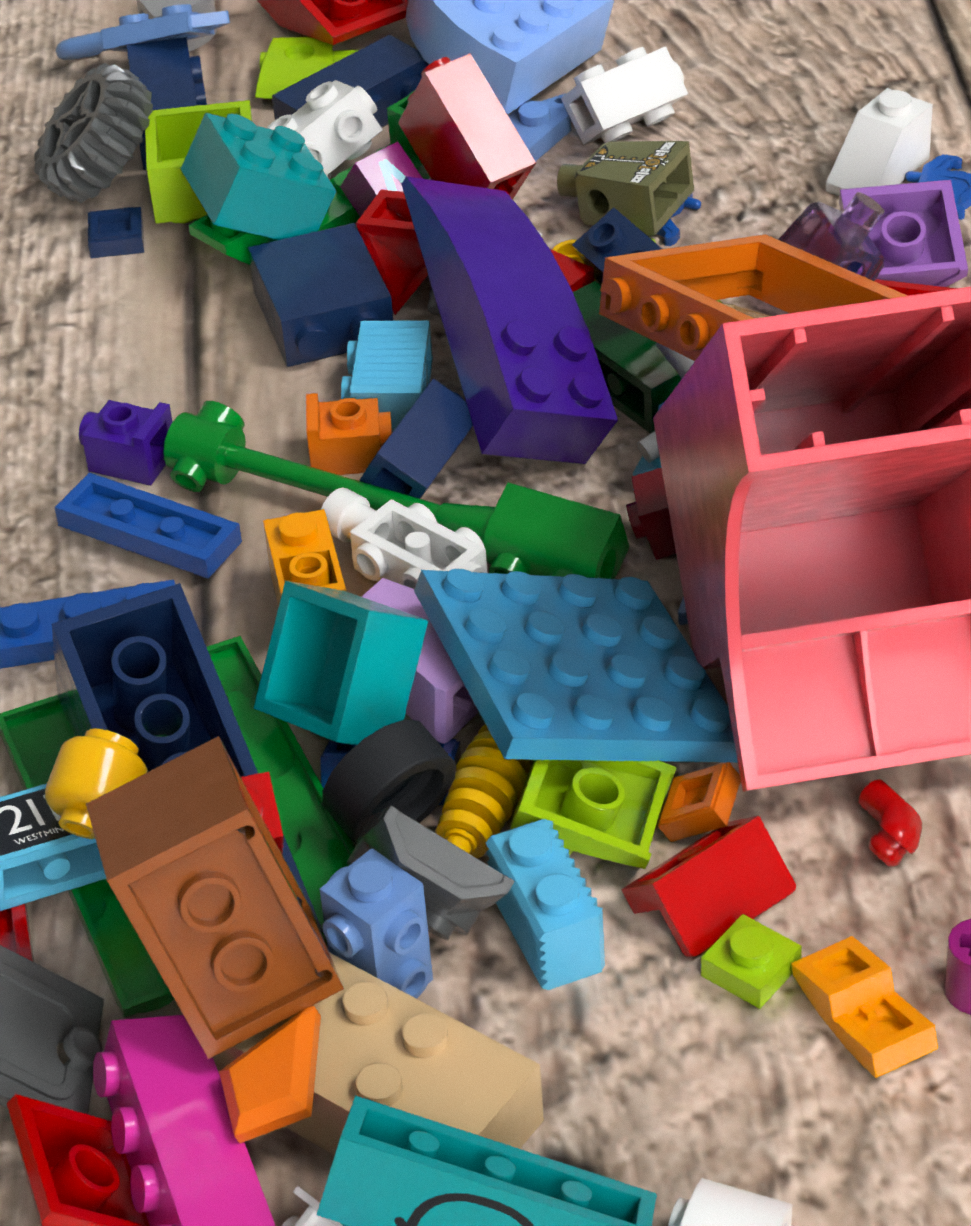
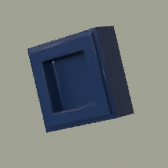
(115, 232)

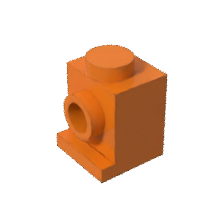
(345, 433)

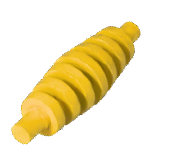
(481, 794)

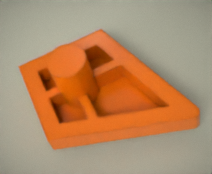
(274, 1078)

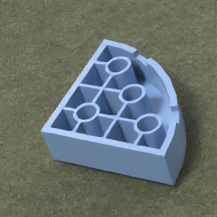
(514, 42)

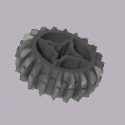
(93, 132)

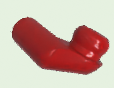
(898, 820)

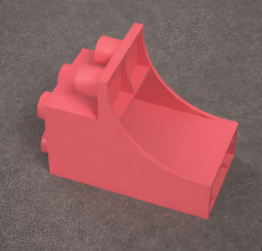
(830, 532)

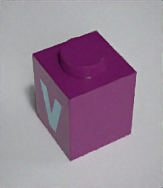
(375, 172)

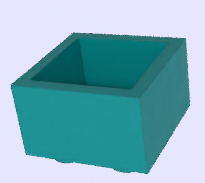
(257, 178)
(339, 663)

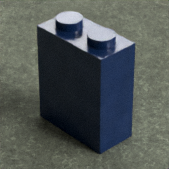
(318, 291)

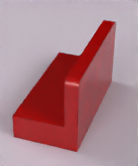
(714, 884)

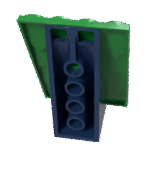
(154, 681)

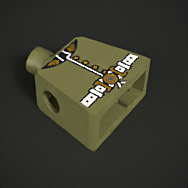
(635, 177)

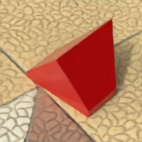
(393, 245)

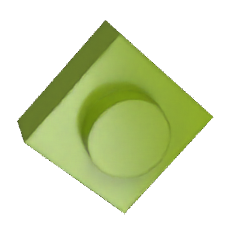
(750, 961)

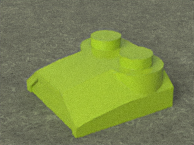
(598, 805)

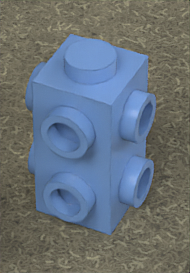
(379, 922)

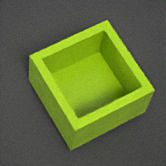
(167, 145)

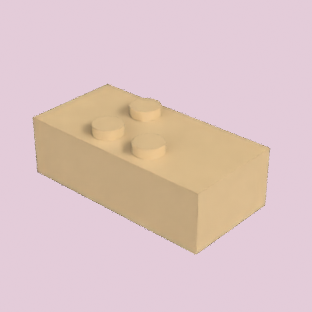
(411, 1059)

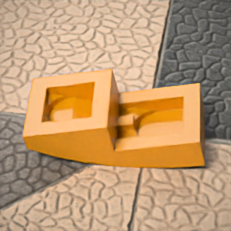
(859, 1004)

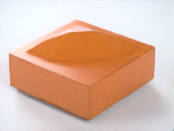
(699, 801)

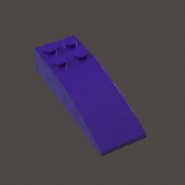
(510, 325)

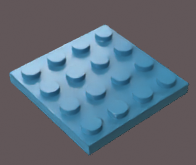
(577, 667)

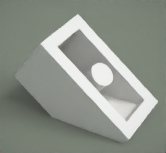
(883, 143)

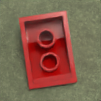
(334, 19)

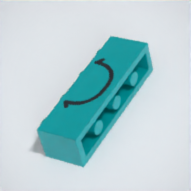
(426, 1173)

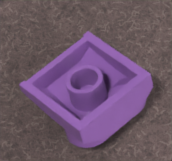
(917, 232)

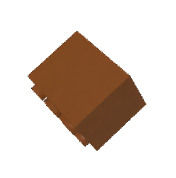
(212, 897)

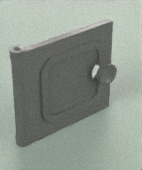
(35, 1016)

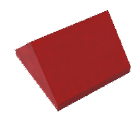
(72, 1166)

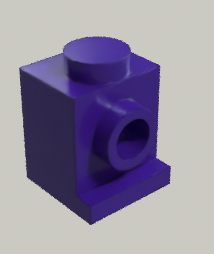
(126, 440)

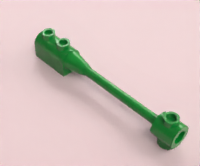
(520, 534)

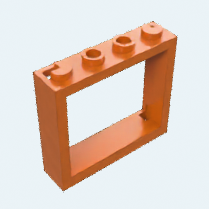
(675, 290)

